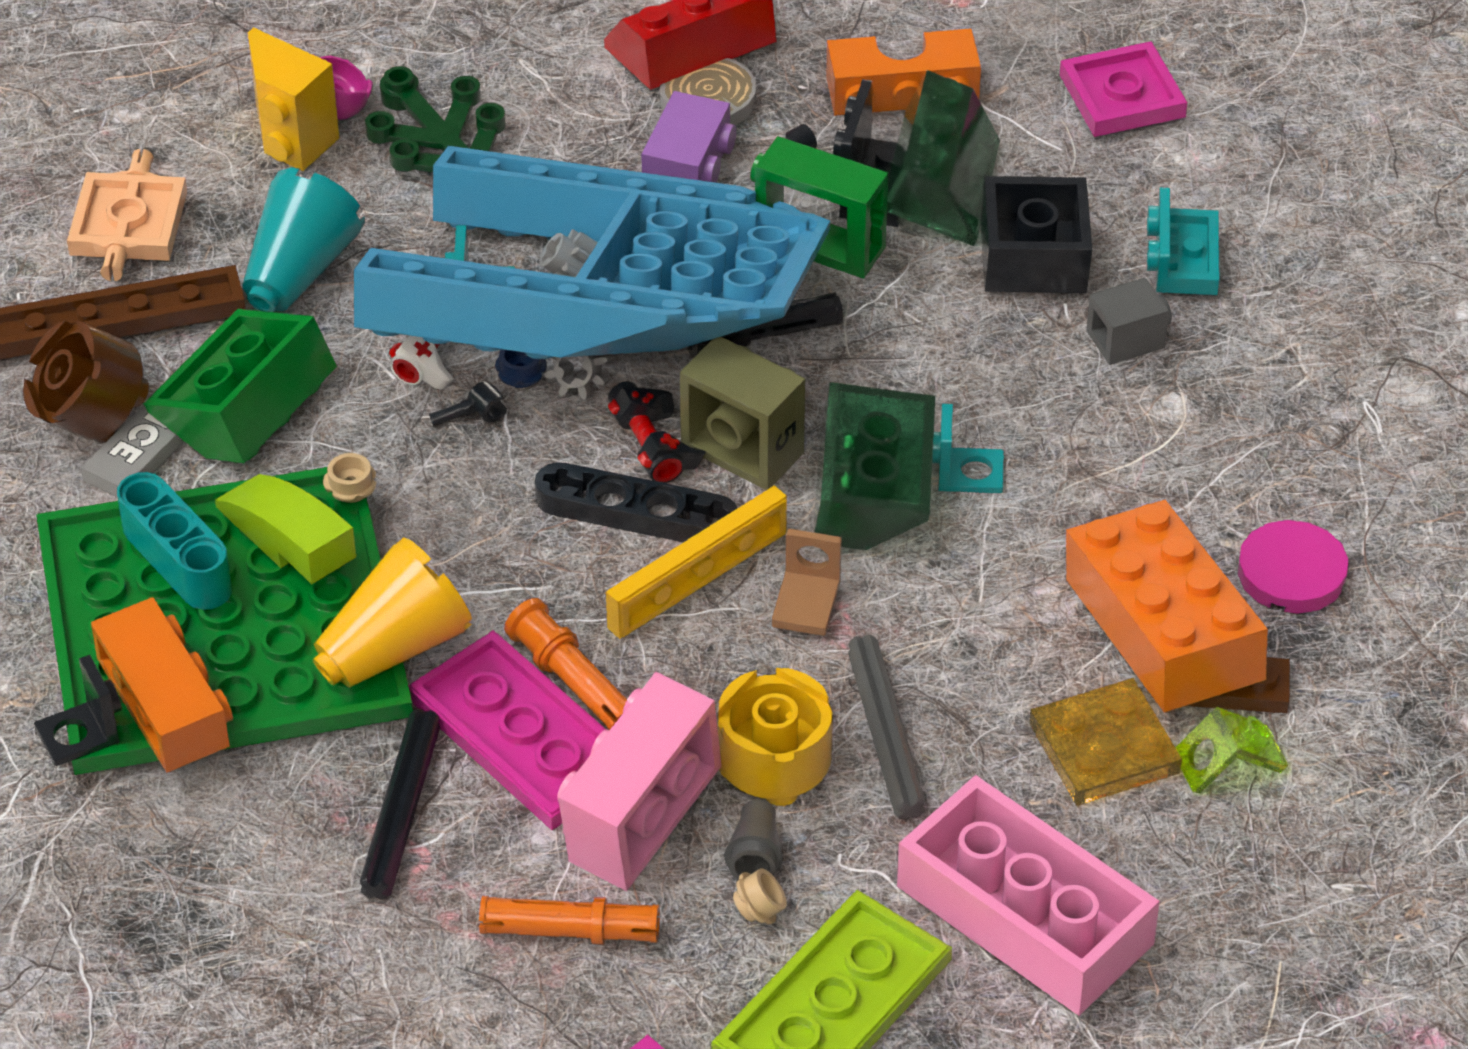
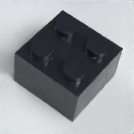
(1035, 234)

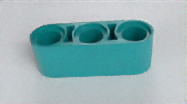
(174, 540)

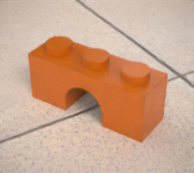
(896, 81)

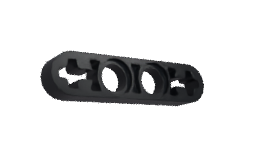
(638, 498)

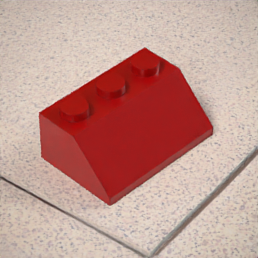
(689, 35)

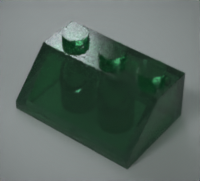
(943, 159)
(873, 464)

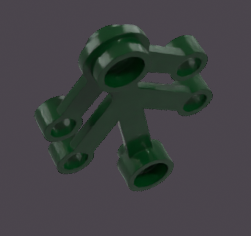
(401, 92)

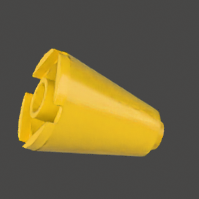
(391, 618)

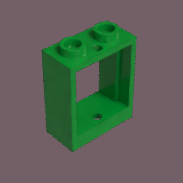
(835, 180)

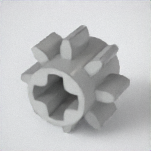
(567, 254)
(564, 369)

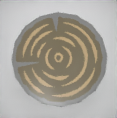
(720, 81)

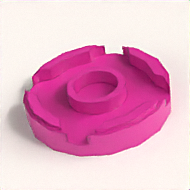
(1293, 566)

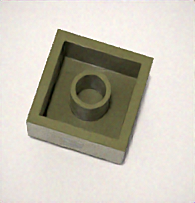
(743, 412)

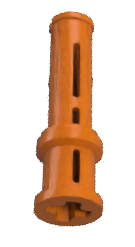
(557, 651)

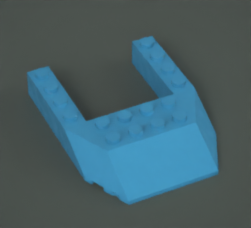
(667, 271)

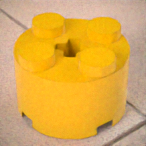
(775, 734)

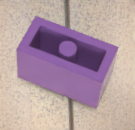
(690, 138)

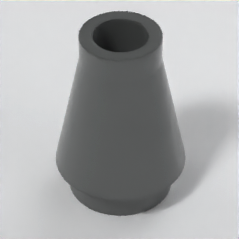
(754, 841)

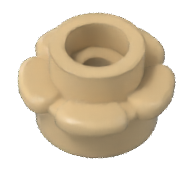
(350, 478)
(759, 896)

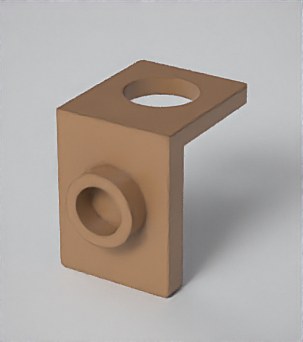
(808, 587)

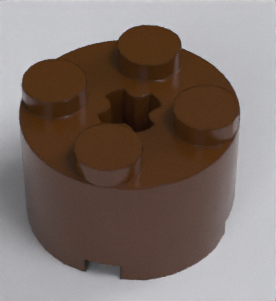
(85, 380)

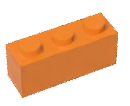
(162, 684)

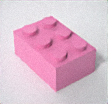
(639, 780)

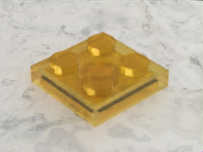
(1105, 741)

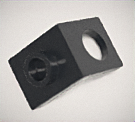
(94, 715)

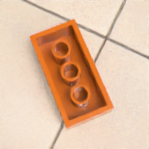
(1166, 605)

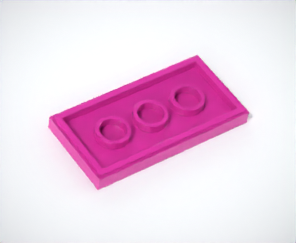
(510, 721)

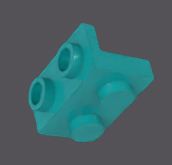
(1184, 248)

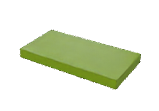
(841, 983)

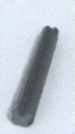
(886, 727)

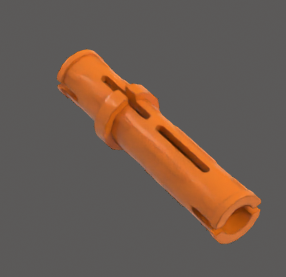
(555, 918)

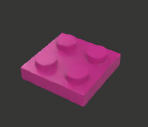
(1123, 89)

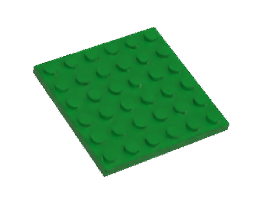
(252, 645)

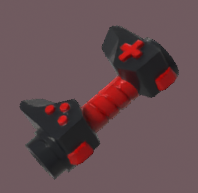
(660, 452)

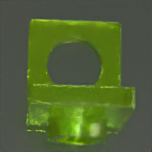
(1232, 739)

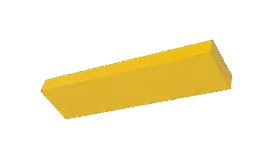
(696, 562)

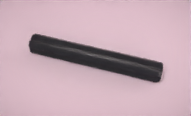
(400, 804)

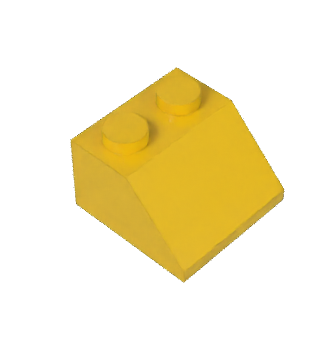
(292, 100)

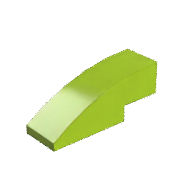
(290, 525)

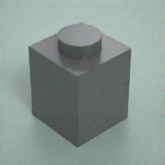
(1128, 320)

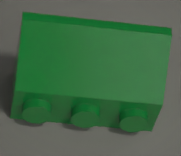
(243, 383)

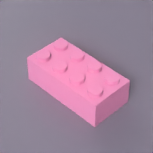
(1027, 894)

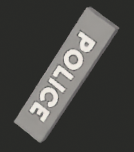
(136, 447)

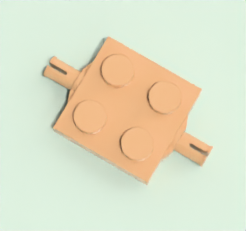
(127, 216)

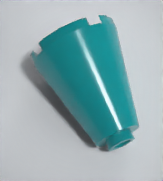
(298, 237)

